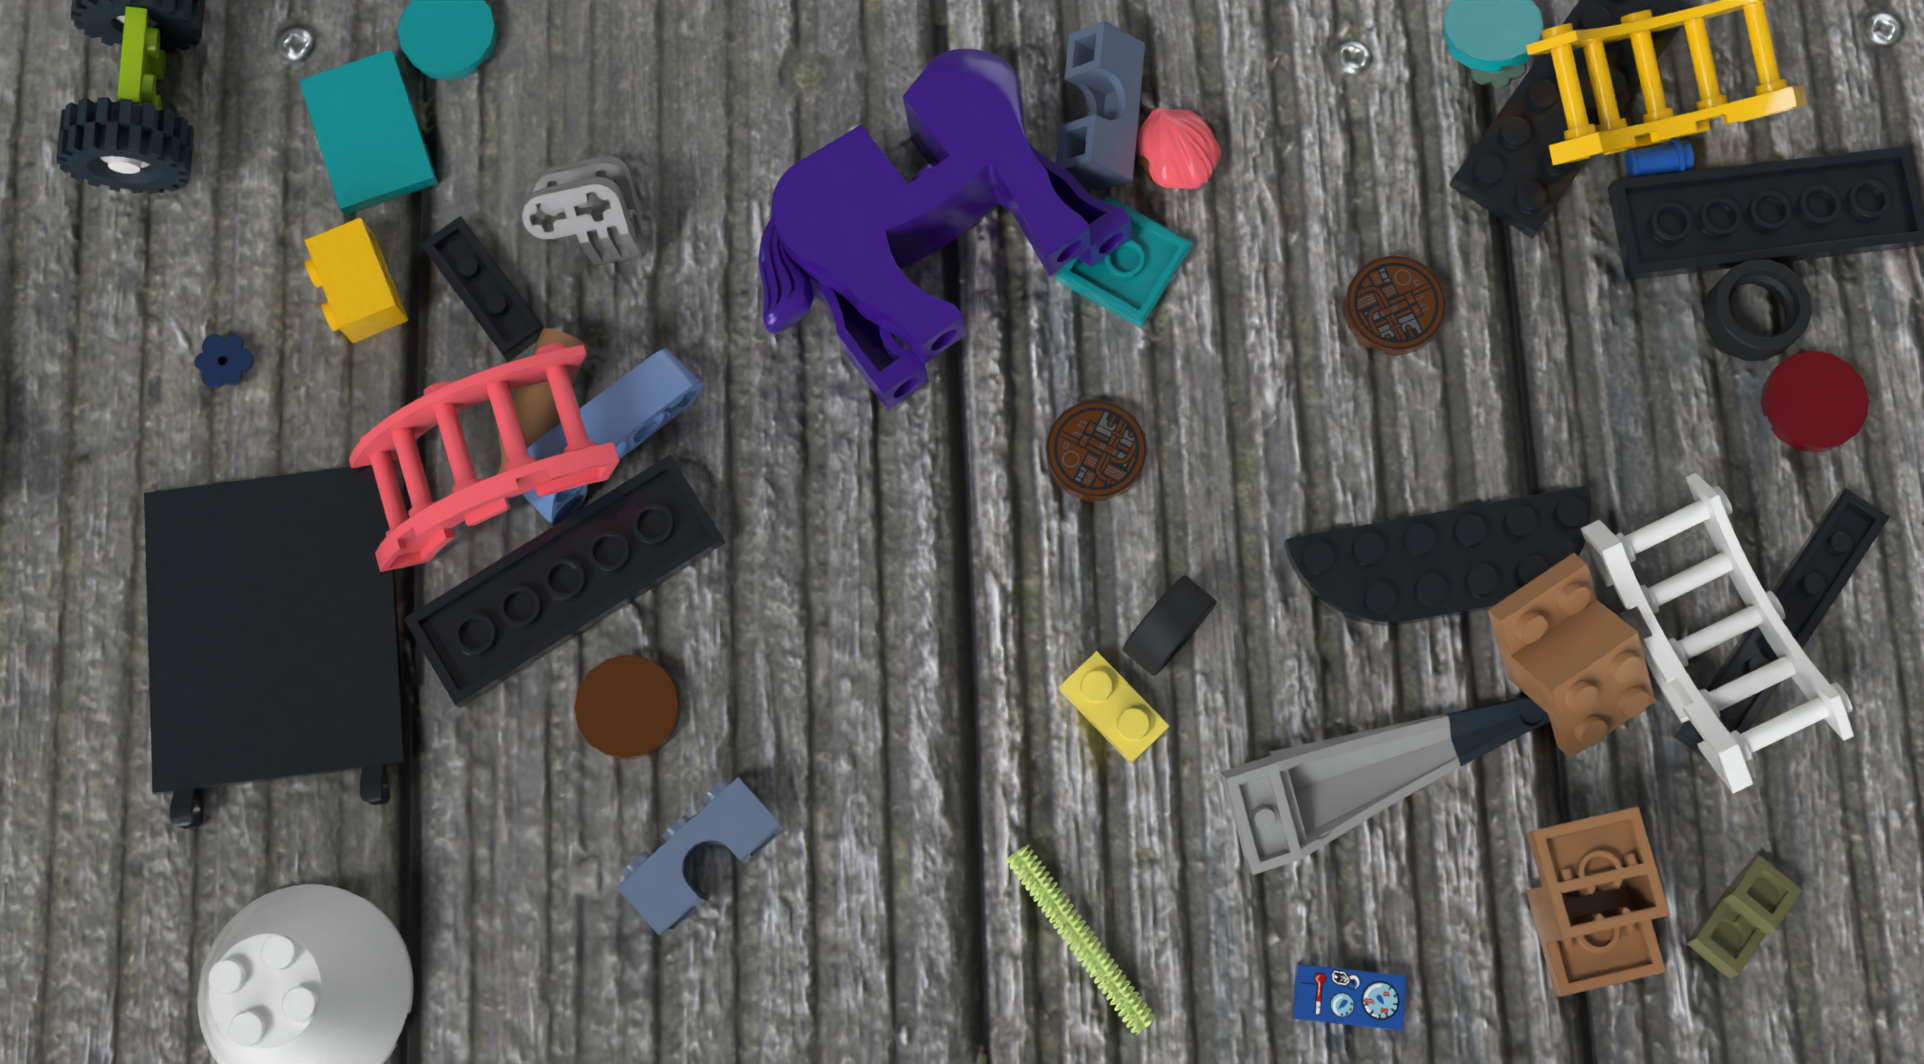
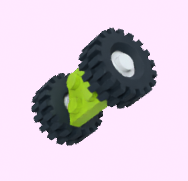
(132, 139)

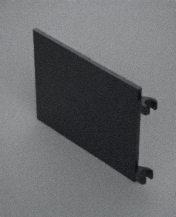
(271, 635)

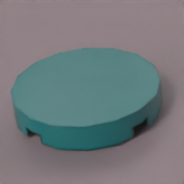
(1491, 32)
(447, 36)

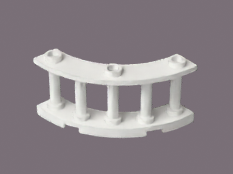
(1667, 658)

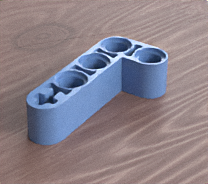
(623, 415)

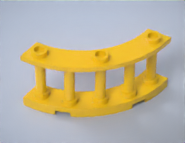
(1660, 122)

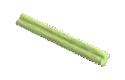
(1080, 939)

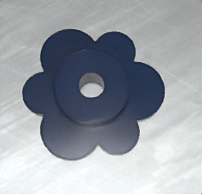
(218, 350)

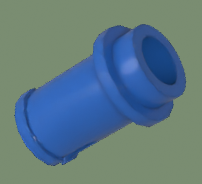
(1659, 159)

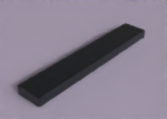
(1805, 594)

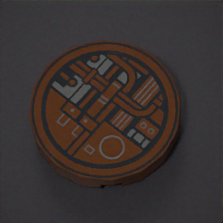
(1395, 305)
(1096, 450)

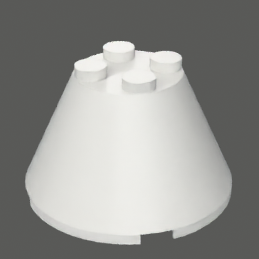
(305, 981)

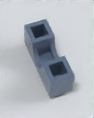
(1109, 73)
(661, 883)

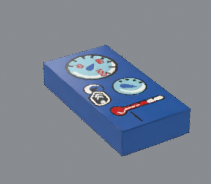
(1349, 997)

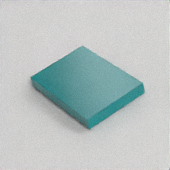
(368, 132)

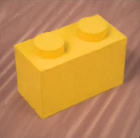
(354, 281)

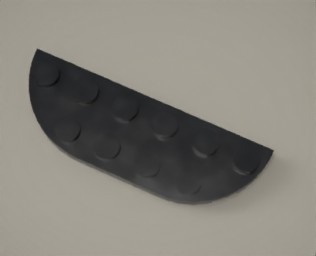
(1441, 559)

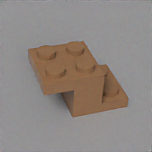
(1572, 655)
(1597, 901)

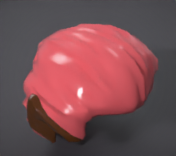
(1177, 148)

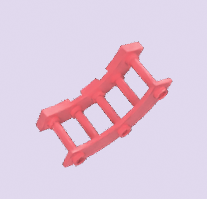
(472, 499)

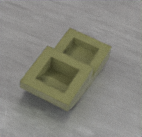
(1743, 916)

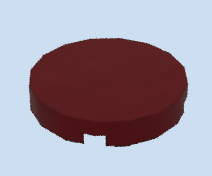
(1814, 401)

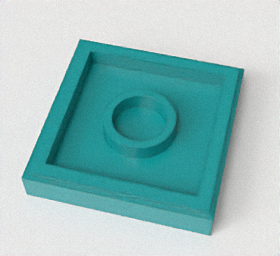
(1133, 275)

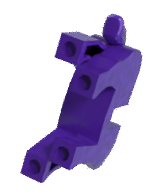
(853, 221)

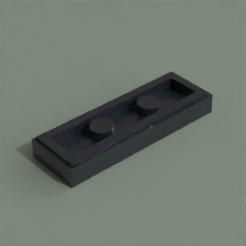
(484, 288)

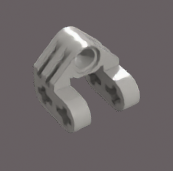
(591, 206)

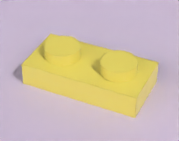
(1113, 707)

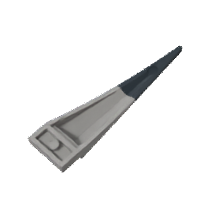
(1326, 787)

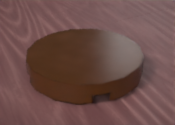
(627, 707)

